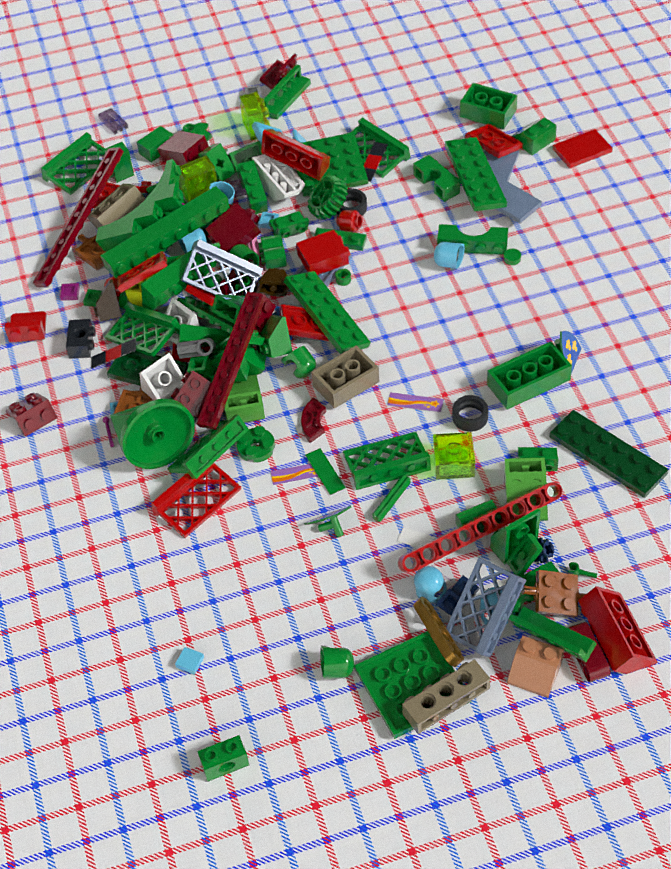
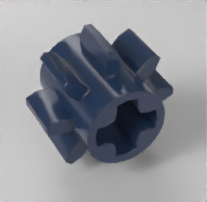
(547, 552)

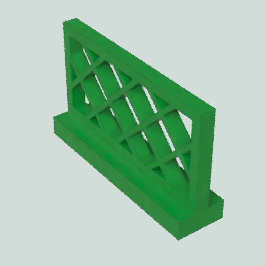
(394, 146)
(68, 157)
(149, 319)
(209, 447)
(389, 468)

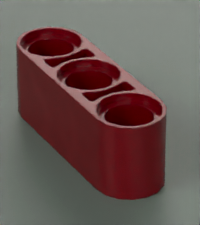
(596, 665)

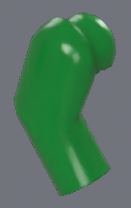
(520, 601)

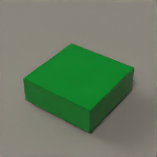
(91, 297)

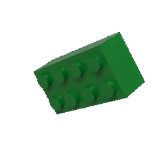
(529, 375)

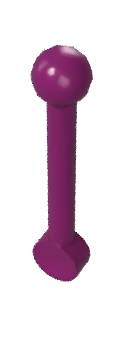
(106, 420)

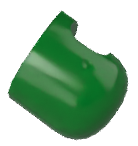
(244, 252)
(304, 361)
(336, 662)

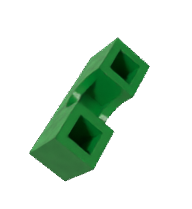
(445, 183)
(254, 190)
(207, 369)

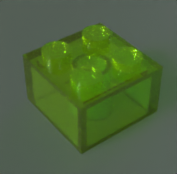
(252, 111)
(196, 177)
(453, 455)

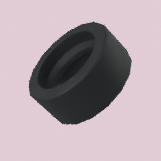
(358, 196)
(470, 401)

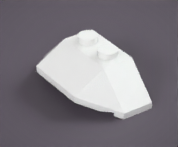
(277, 178)

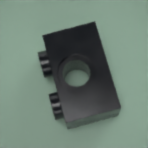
(80, 338)

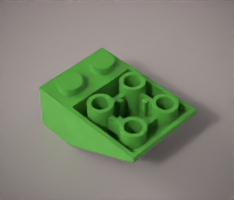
(245, 400)
(523, 476)

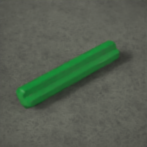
(391, 498)

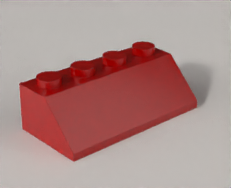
(294, 154)
(616, 630)

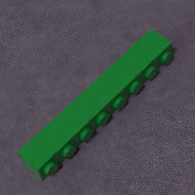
(165, 232)

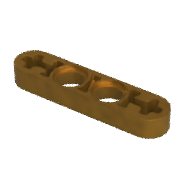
(438, 632)

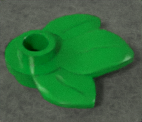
(198, 128)

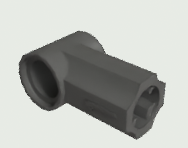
(194, 348)

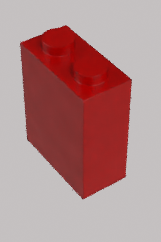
(323, 252)

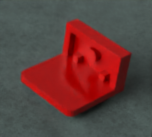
(26, 326)

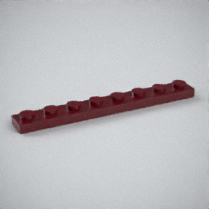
(231, 360)

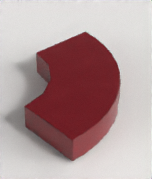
(311, 420)

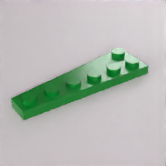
(204, 311)

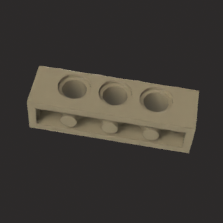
(459, 695)

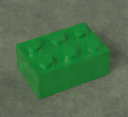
(488, 105)

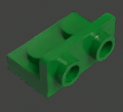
(289, 224)
(549, 454)

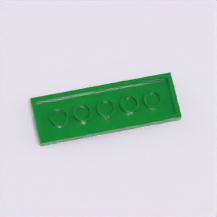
(475, 174)
(326, 311)

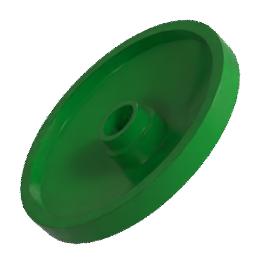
(157, 433)

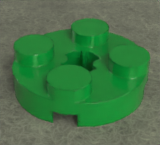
(256, 435)

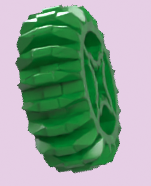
(327, 197)

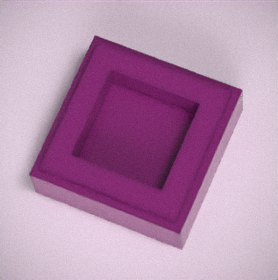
(69, 291)

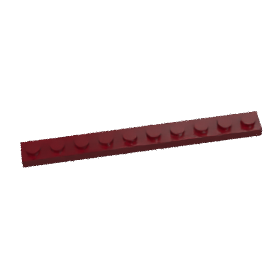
(78, 217)

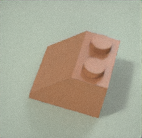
(535, 666)

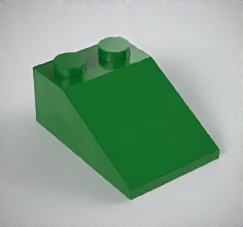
(506, 540)

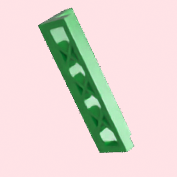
(287, 93)
(553, 633)

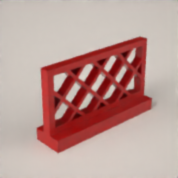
(182, 488)

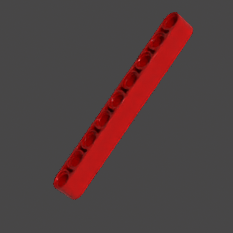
(471, 530)

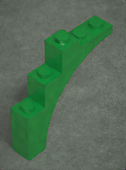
(163, 198)

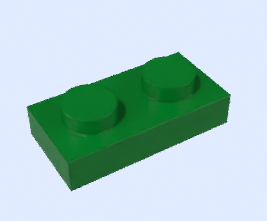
(524, 555)

